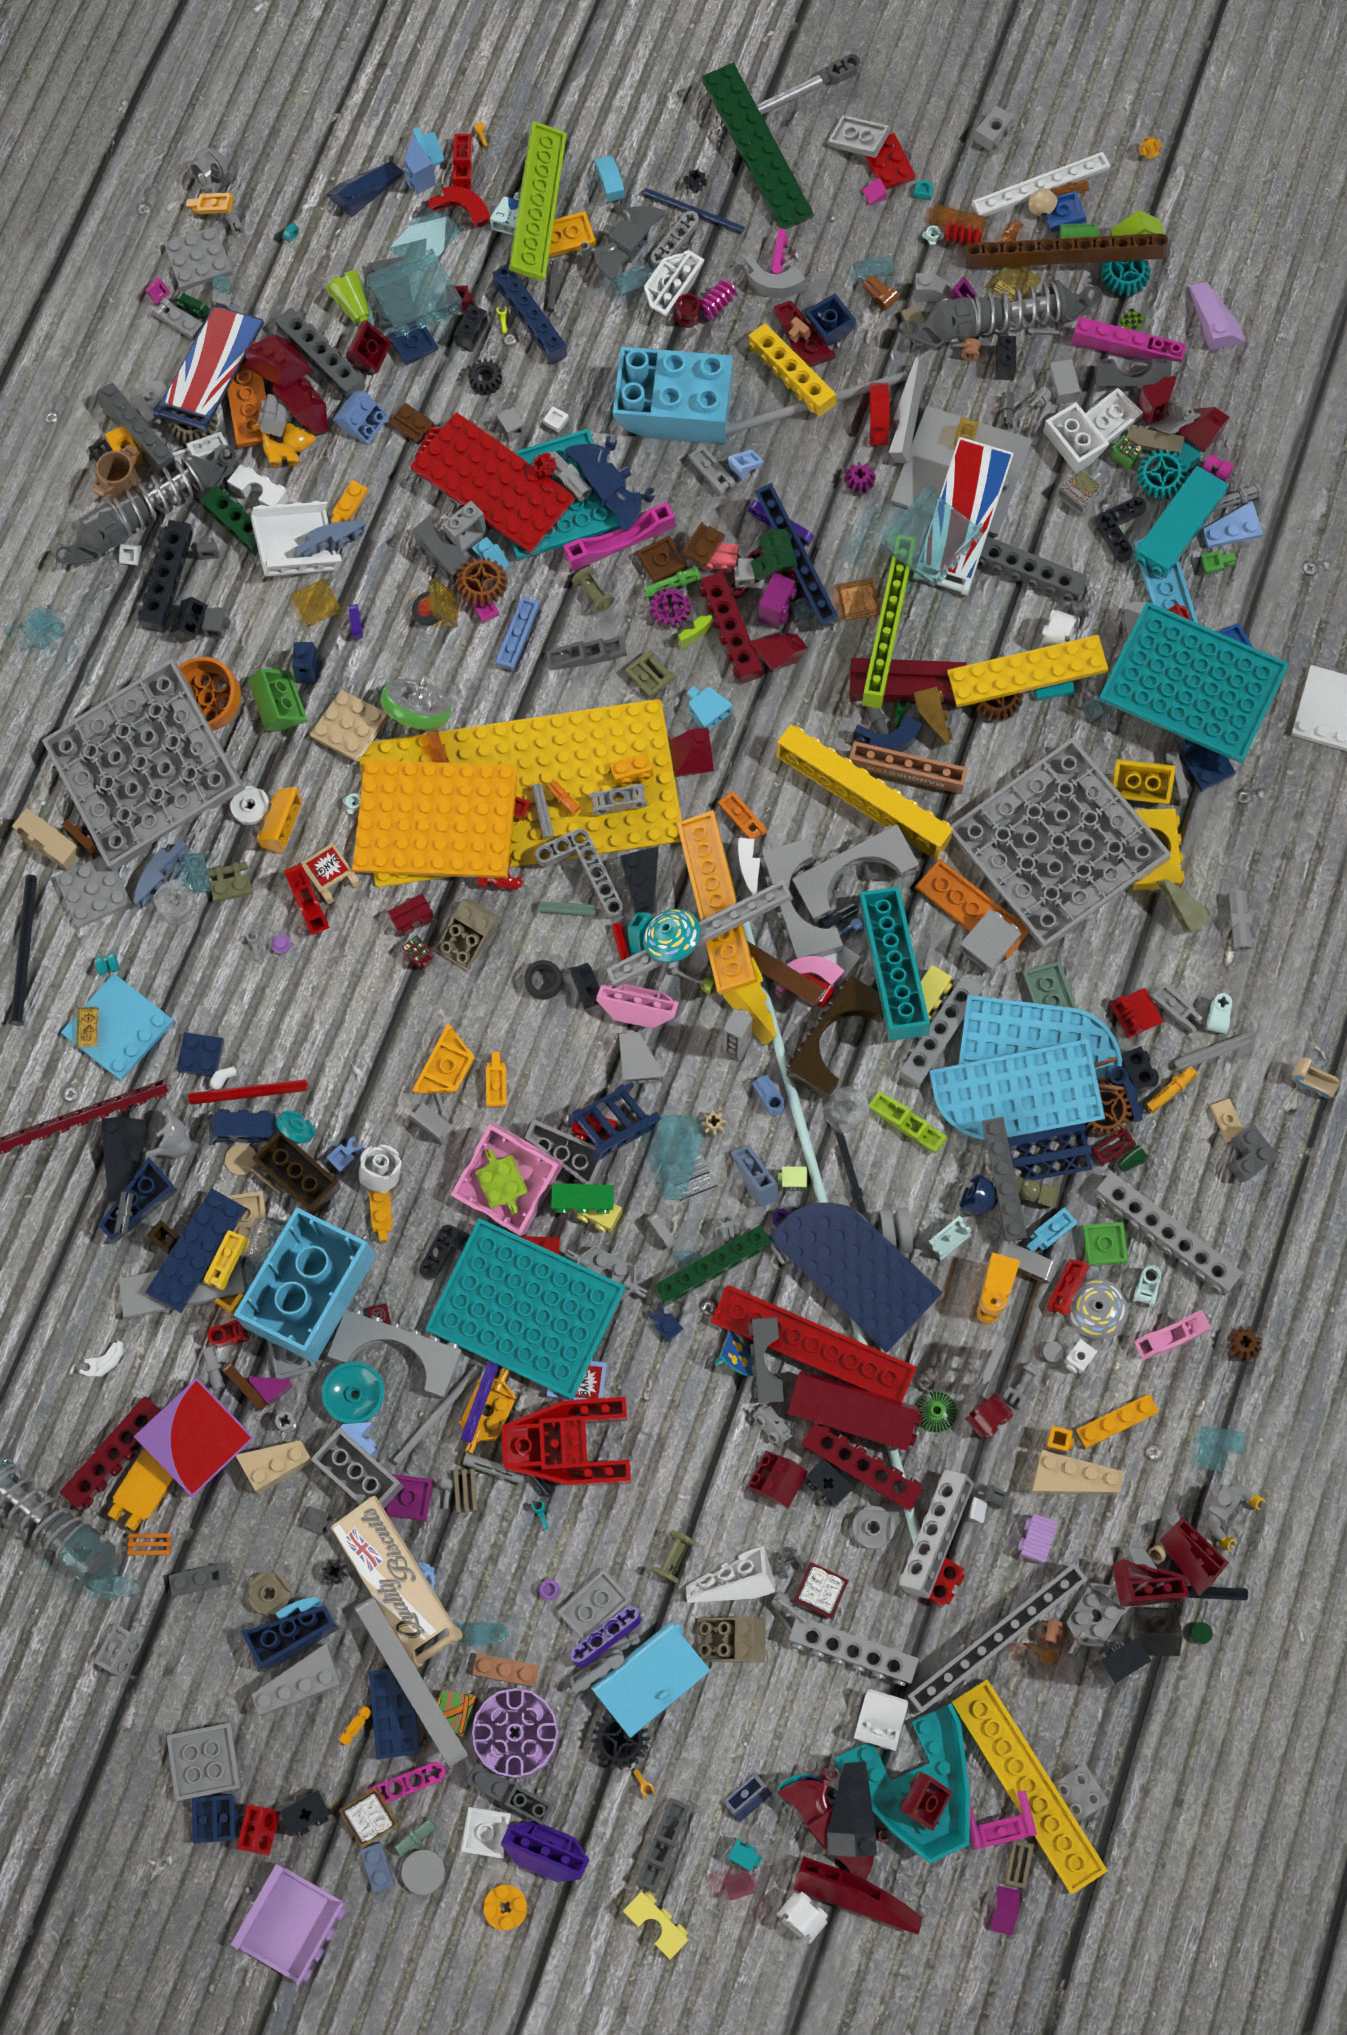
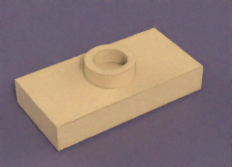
(1226, 1119)

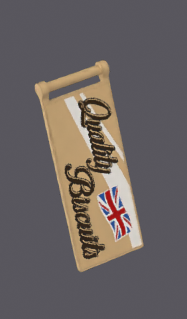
(394, 1580)

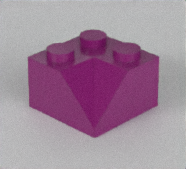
(775, 601)

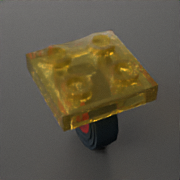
(436, 606)

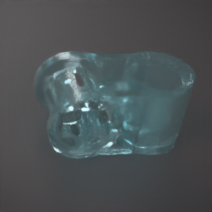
(483, 1633)

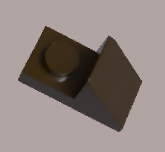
(163, 1237)

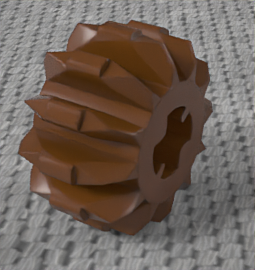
(1250, 1349)

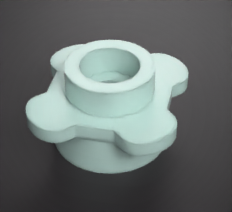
(933, 230)
(349, 800)

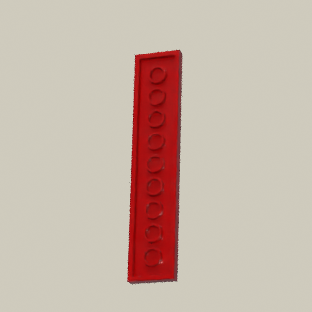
(817, 1345)

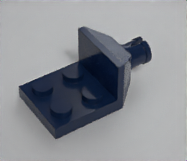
(1205, 765)

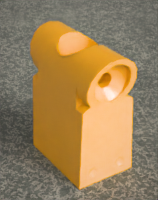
(996, 1287)

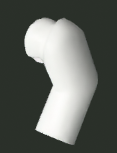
(220, 1077)

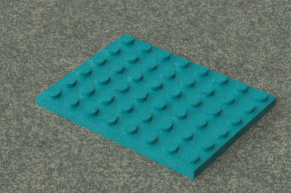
(1194, 682)
(526, 1308)

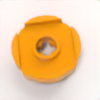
(500, 1895)

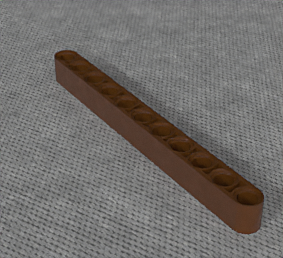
(1067, 250)

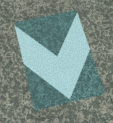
(425, 233)

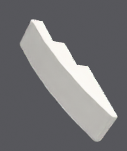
(202, 448)

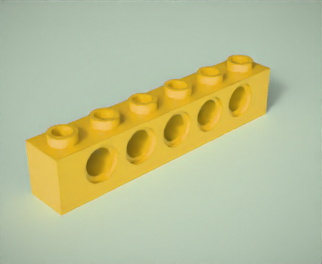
(782, 360)

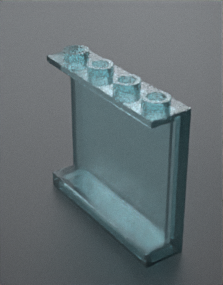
(415, 292)
(930, 536)

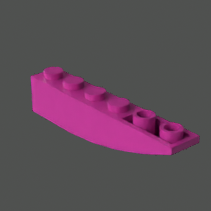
(1125, 341)

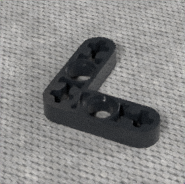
(1114, 523)
(454, 1242)

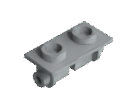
(777, 1433)

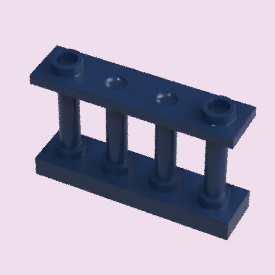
(617, 1139)

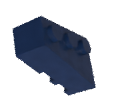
(242, 1126)

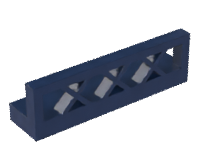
(1048, 1136)
(1062, 1154)

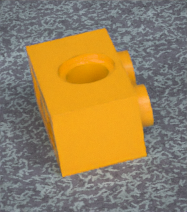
(120, 439)

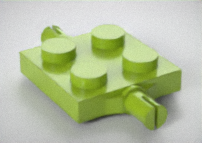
(501, 1181)

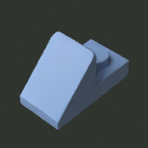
(743, 462)
(357, 1432)

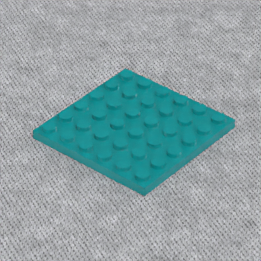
(582, 518)

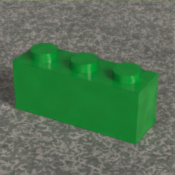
(582, 1198)

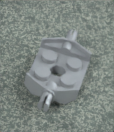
(600, 1260)
(1085, 1631)

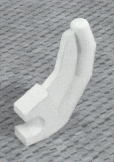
(103, 1364)

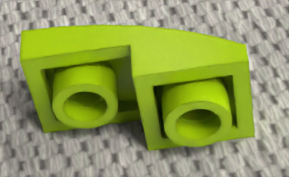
(700, 628)

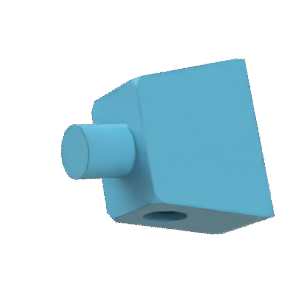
(708, 707)

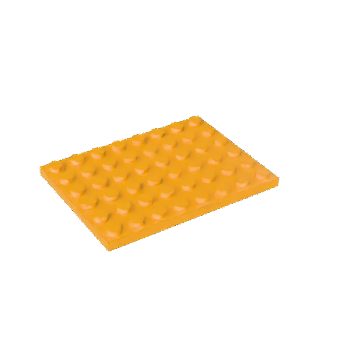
(435, 819)

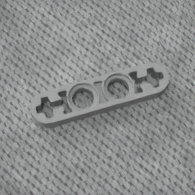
(676, 240)

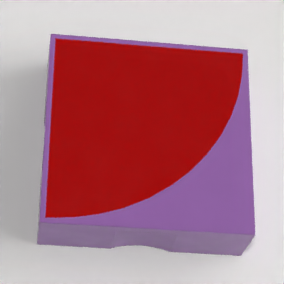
(194, 1437)

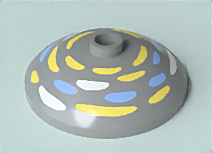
(1095, 1322)

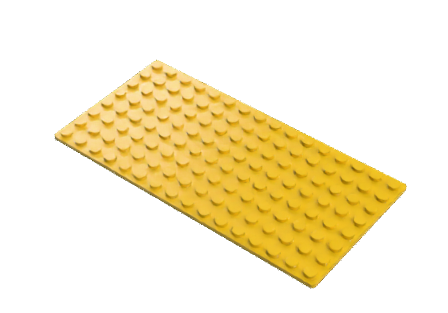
(575, 753)

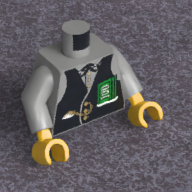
(1225, 1510)

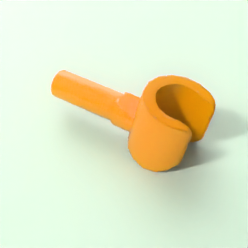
(479, 129)
(644, 1785)

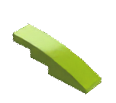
(907, 1122)

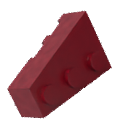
(1193, 1555)
(1146, 1585)

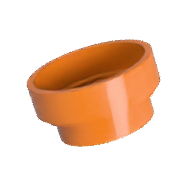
(203, 668)

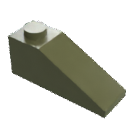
(1187, 909)

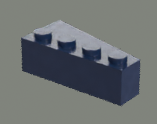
(150, 1191)

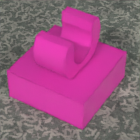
(157, 291)

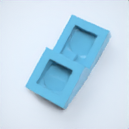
(301, 1605)

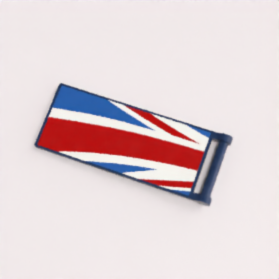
(209, 367)

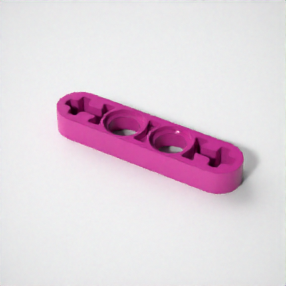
(404, 1781)

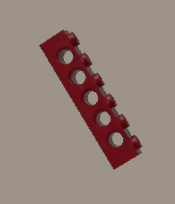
(717, 584)
(101, 1457)
(906, 1499)

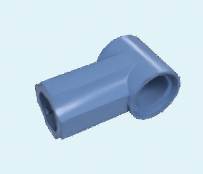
(769, 1094)

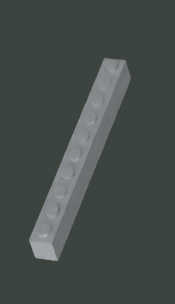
(996, 1638)

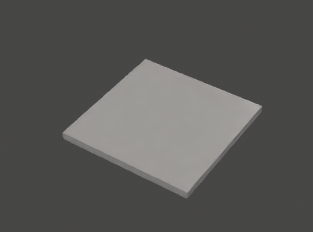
(933, 453)

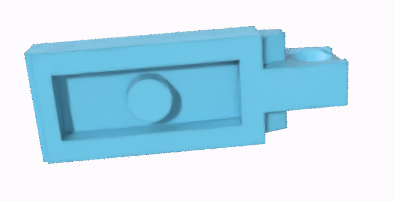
(1051, 1230)

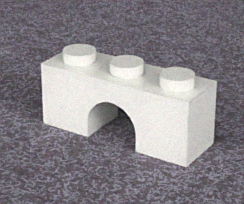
(246, 481)

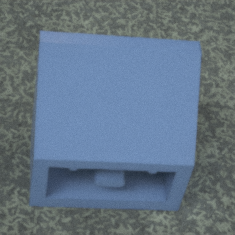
(361, 416)

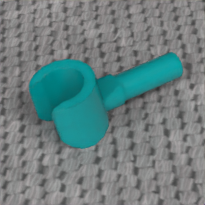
(540, 1512)

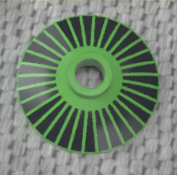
(937, 1422)

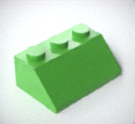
(277, 699)

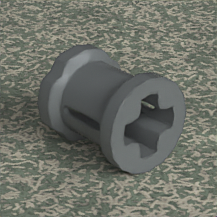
(997, 1496)

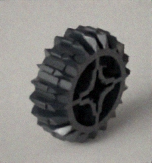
(615, 1758)

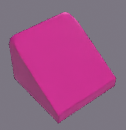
(875, 192)

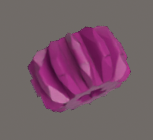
(854, 474)

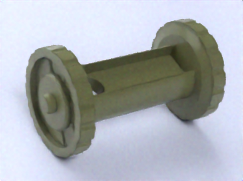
(600, 600)
(674, 1556)

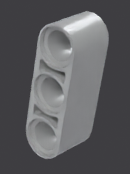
(1030, 1264)

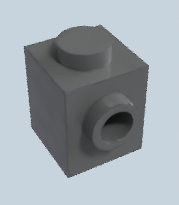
(216, 622)

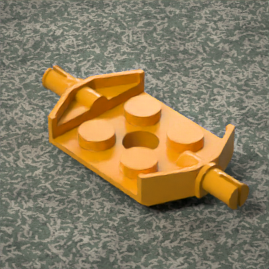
(501, 1400)

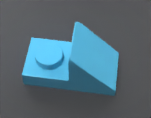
(486, 549)

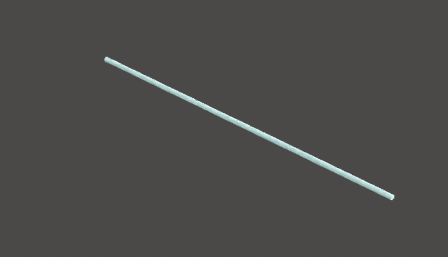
(821, 1196)

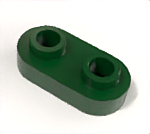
(191, 304)

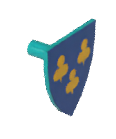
(735, 1356)

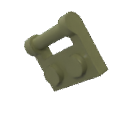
(646, 678)

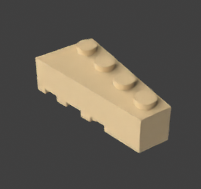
(1072, 1476)

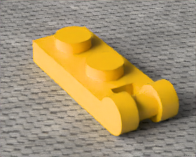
(225, 1260)

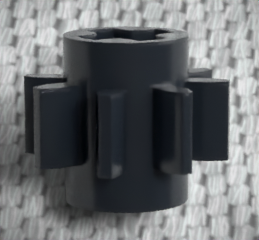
(695, 180)
(341, 1573)

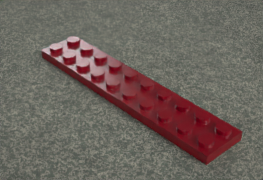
(82, 1116)

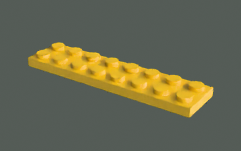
(1027, 671)

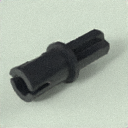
(838, 916)

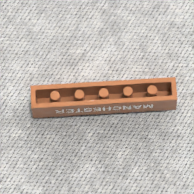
(909, 767)

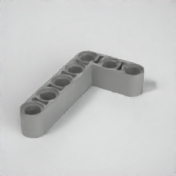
(589, 866)

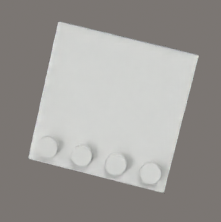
(1323, 709)

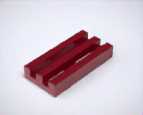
(1099, 1156)

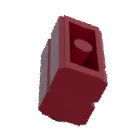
(411, 915)

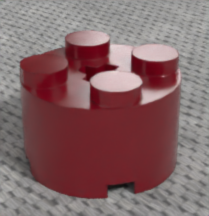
(989, 1415)

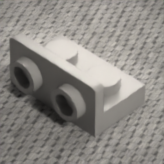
(118, 1650)

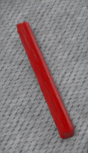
(248, 1092)

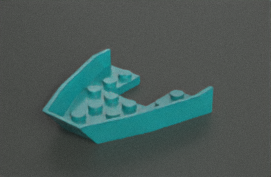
(944, 1747)

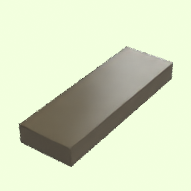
(1156, 440)

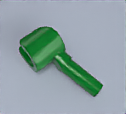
(900, 711)

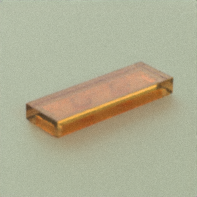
(941, 215)

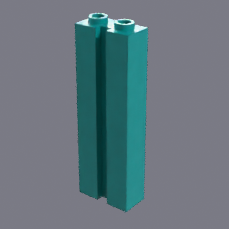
(1181, 522)

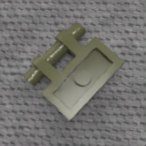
(232, 887)

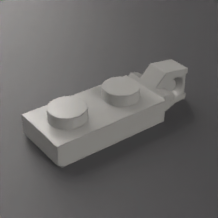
(1180, 790)

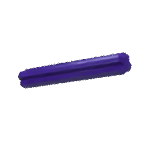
(479, 1402)

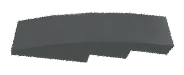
(587, 653)
(662, 1845)

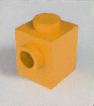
(1059, 1440)

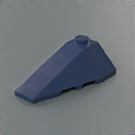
(360, 190)

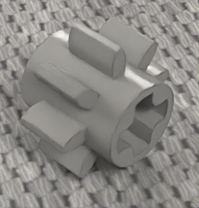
(726, 1228)

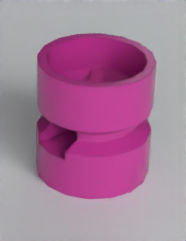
(1224, 469)

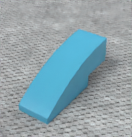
(610, 178)

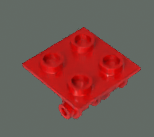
(1136, 1012)

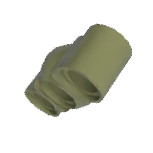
(1037, 1192)

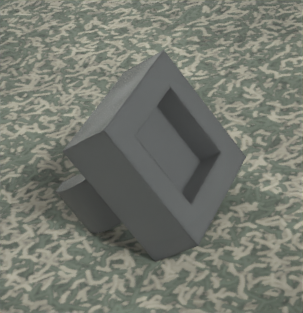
(208, 550)

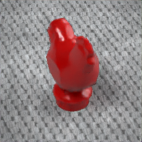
(502, 883)

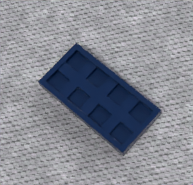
(392, 1717)

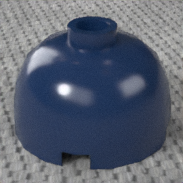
(979, 1197)

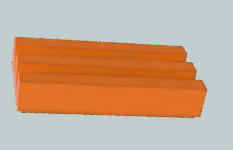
(131, 1544)

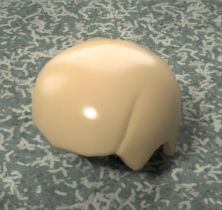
(1042, 201)

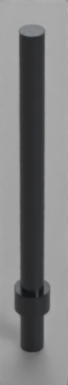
(856, 1191)

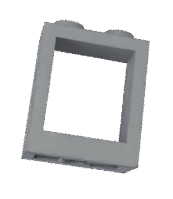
(470, 524)

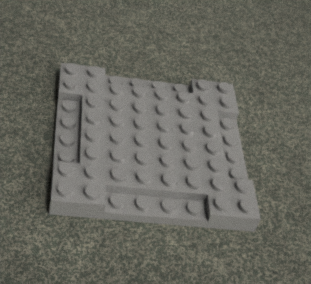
(142, 764)
(1059, 843)

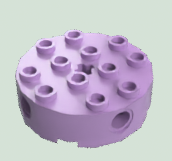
(493, 1733)

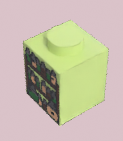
(793, 1178)

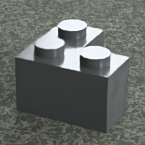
(1255, 1151)

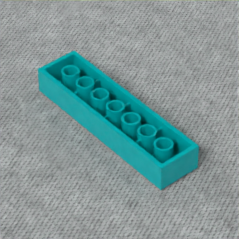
(894, 964)

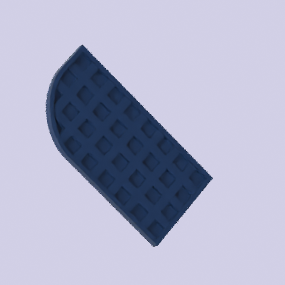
(857, 1269)

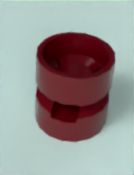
(687, 310)

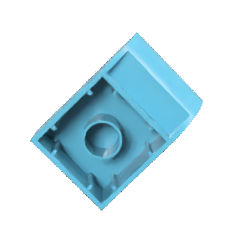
(674, 394)

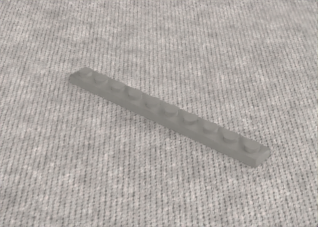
(710, 929)

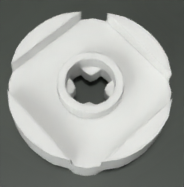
(253, 815)

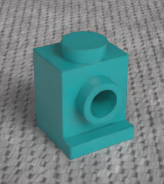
(745, 1855)

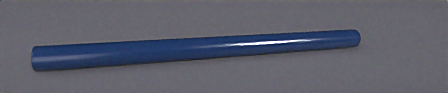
(701, 213)

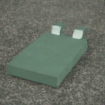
(1049, 985)

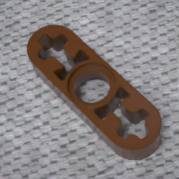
(244, 1386)

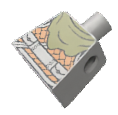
(1080, 490)

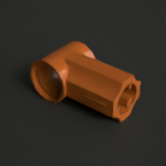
(883, 295)

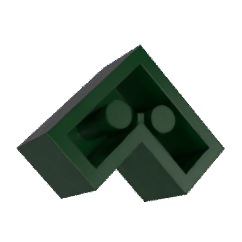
(777, 555)

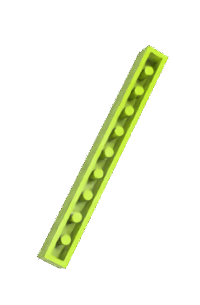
(886, 634)

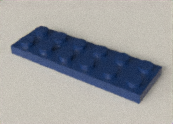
(195, 1250)

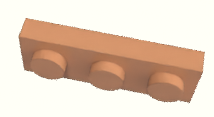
(506, 1670)

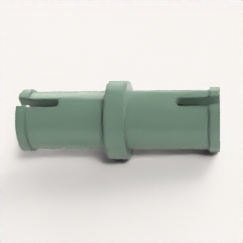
(415, 1836)

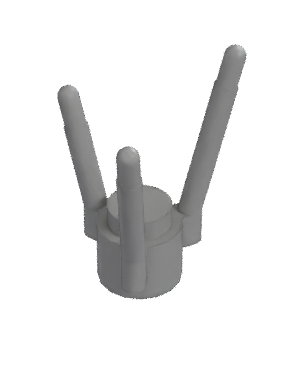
(1040, 399)
(782, 1604)

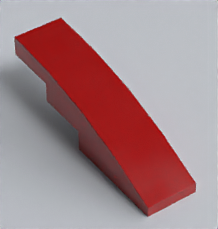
(462, 161)

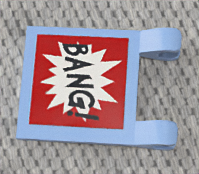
(591, 1386)

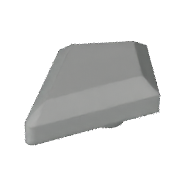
(1139, 1556)

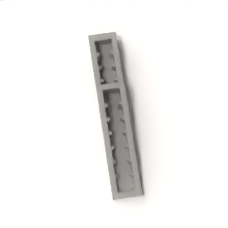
(906, 414)

